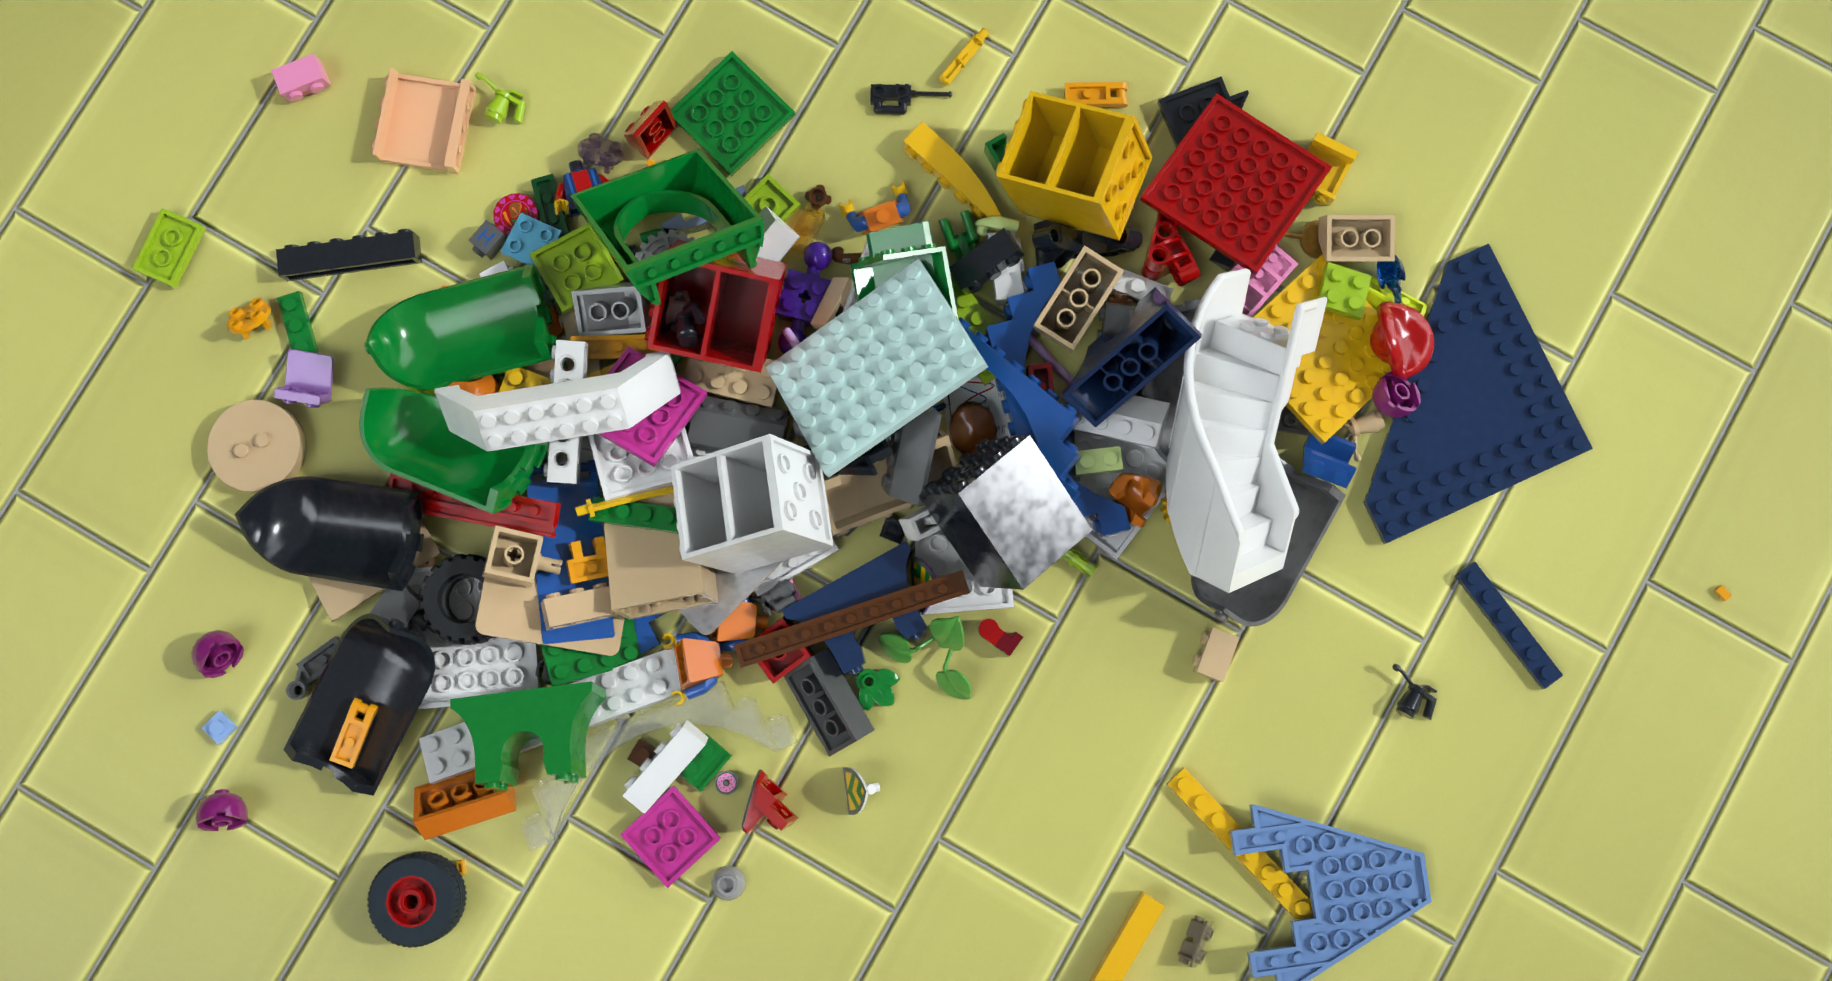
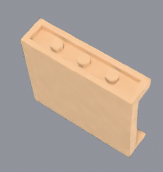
(423, 122)

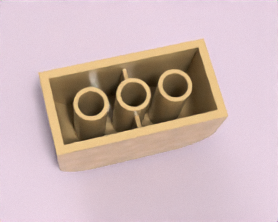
(1078, 299)

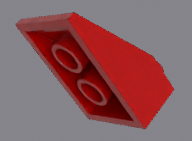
(651, 128)

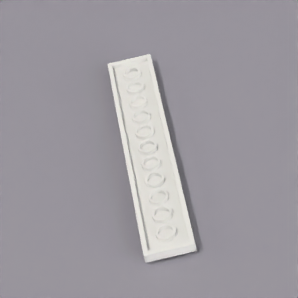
(627, 691)

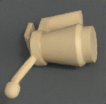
(1367, 423)

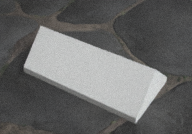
(777, 236)

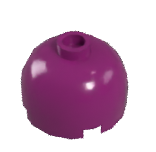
(1390, 395)
(216, 652)
(221, 810)

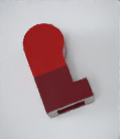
(990, 631)

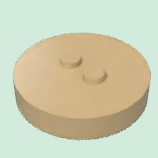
(256, 445)

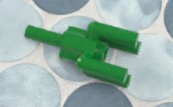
(962, 242)

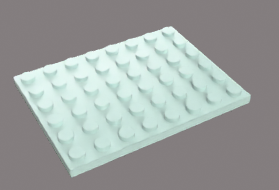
(875, 367)

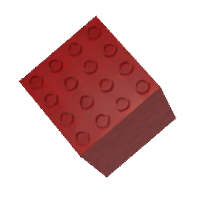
(736, 307)

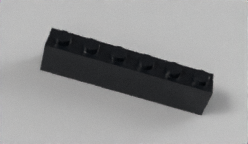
(348, 255)

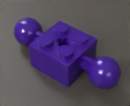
(799, 285)

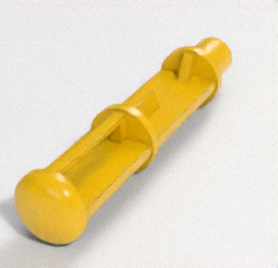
(963, 57)

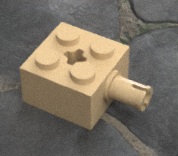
(526, 548)

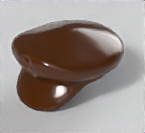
(971, 425)

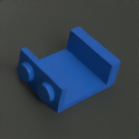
(1329, 460)

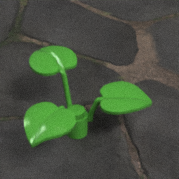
(948, 635)

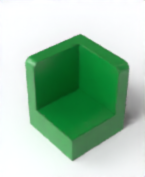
(995, 150)

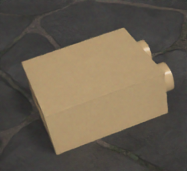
(649, 571)

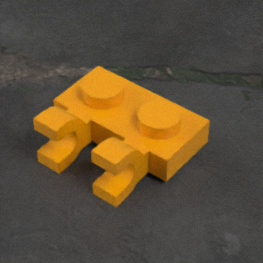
(590, 567)

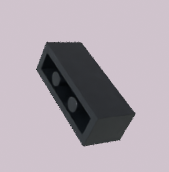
(986, 261)

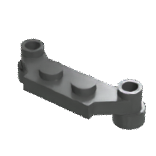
(311, 670)

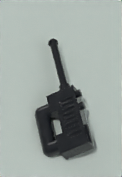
(899, 93)

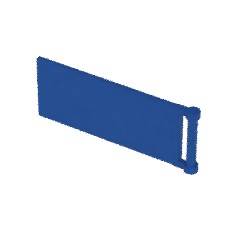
(569, 529)

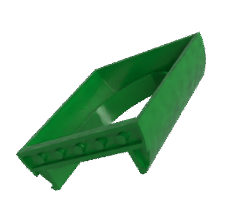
(675, 185)

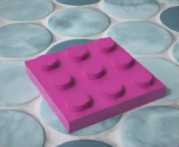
(670, 836)

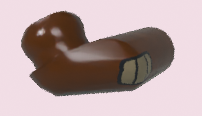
(844, 258)

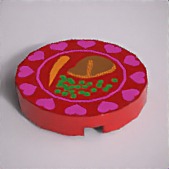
(509, 209)

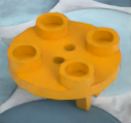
(249, 317)

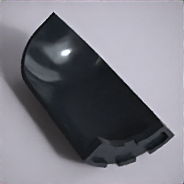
(336, 530)
(382, 667)

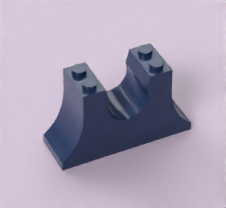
(1131, 359)
(869, 581)

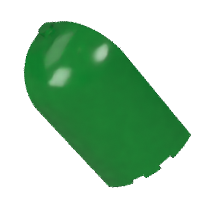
(464, 331)
(412, 440)

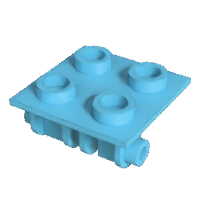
(527, 236)

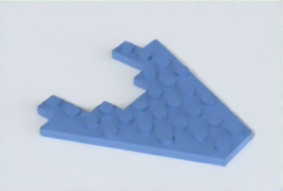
(1354, 890)

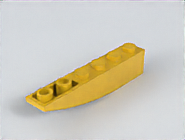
(951, 171)

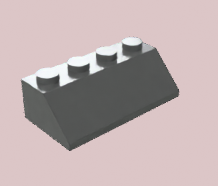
(728, 423)
(911, 457)
(828, 702)

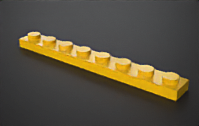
(1258, 863)

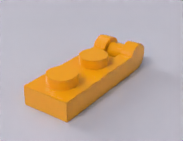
(1097, 93)
(353, 734)

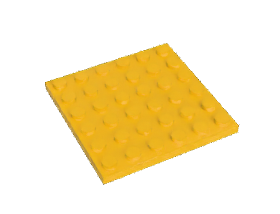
(1341, 370)

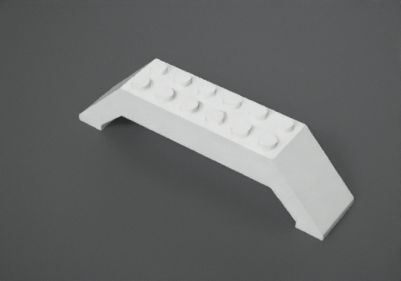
(561, 408)

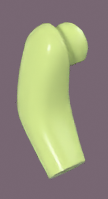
(995, 223)

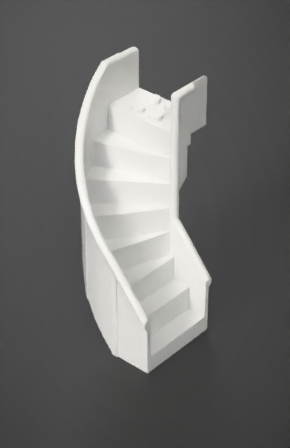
(1222, 469)

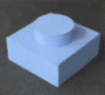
(220, 727)

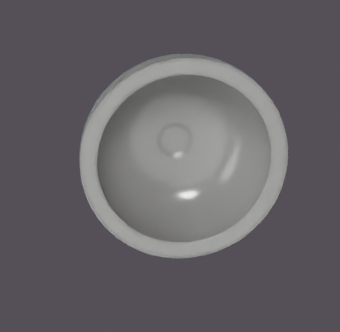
(728, 883)

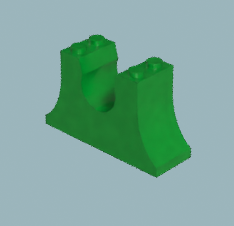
(509, 720)

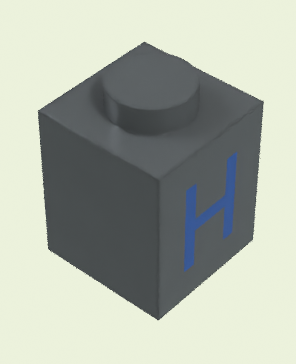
(487, 240)

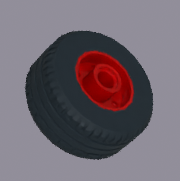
(395, 894)

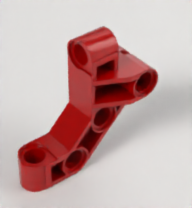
(1169, 255)

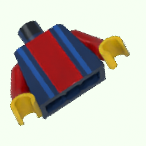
(575, 182)

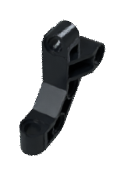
(1061, 243)

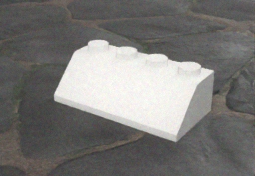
(1136, 421)

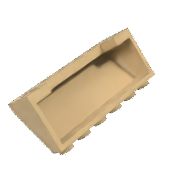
(860, 498)

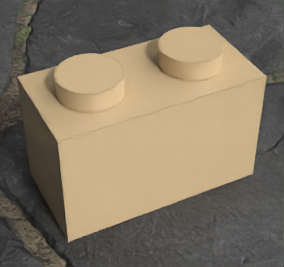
(1215, 654)

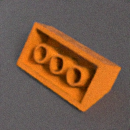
(457, 805)

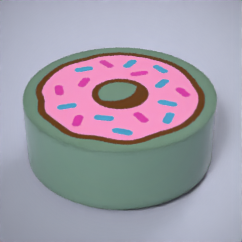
(726, 782)

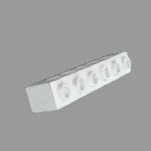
(573, 446)

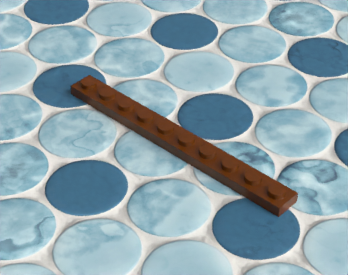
(851, 618)

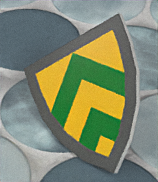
(857, 790)

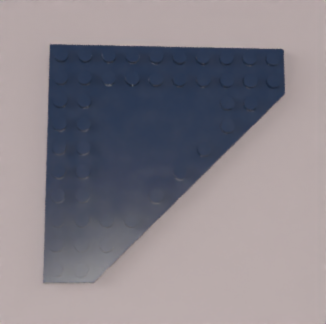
(1485, 407)

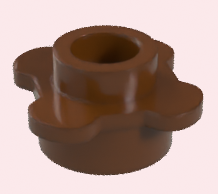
(820, 191)

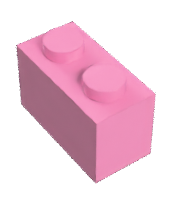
(301, 78)

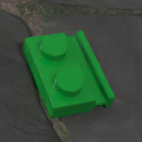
(706, 764)

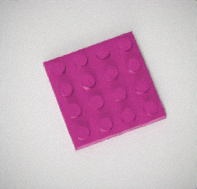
(657, 431)

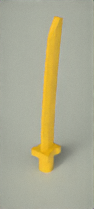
(590, 508)

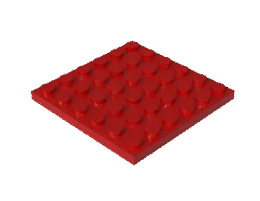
(1235, 184)

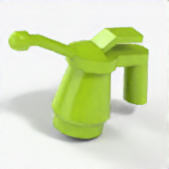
(498, 107)

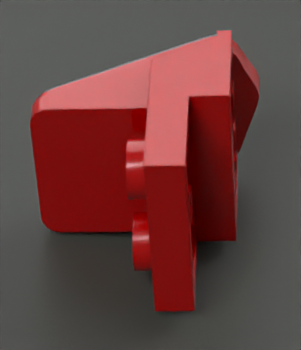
(764, 803)

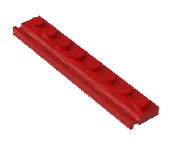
(523, 514)

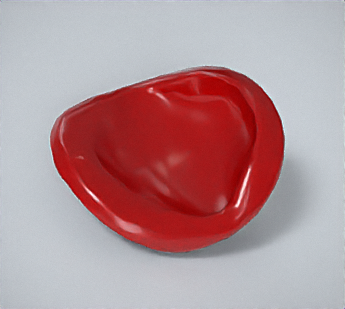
(1402, 339)

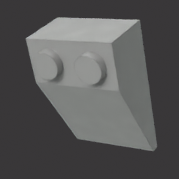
(611, 310)

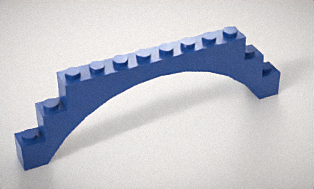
(1013, 339)
(1046, 415)

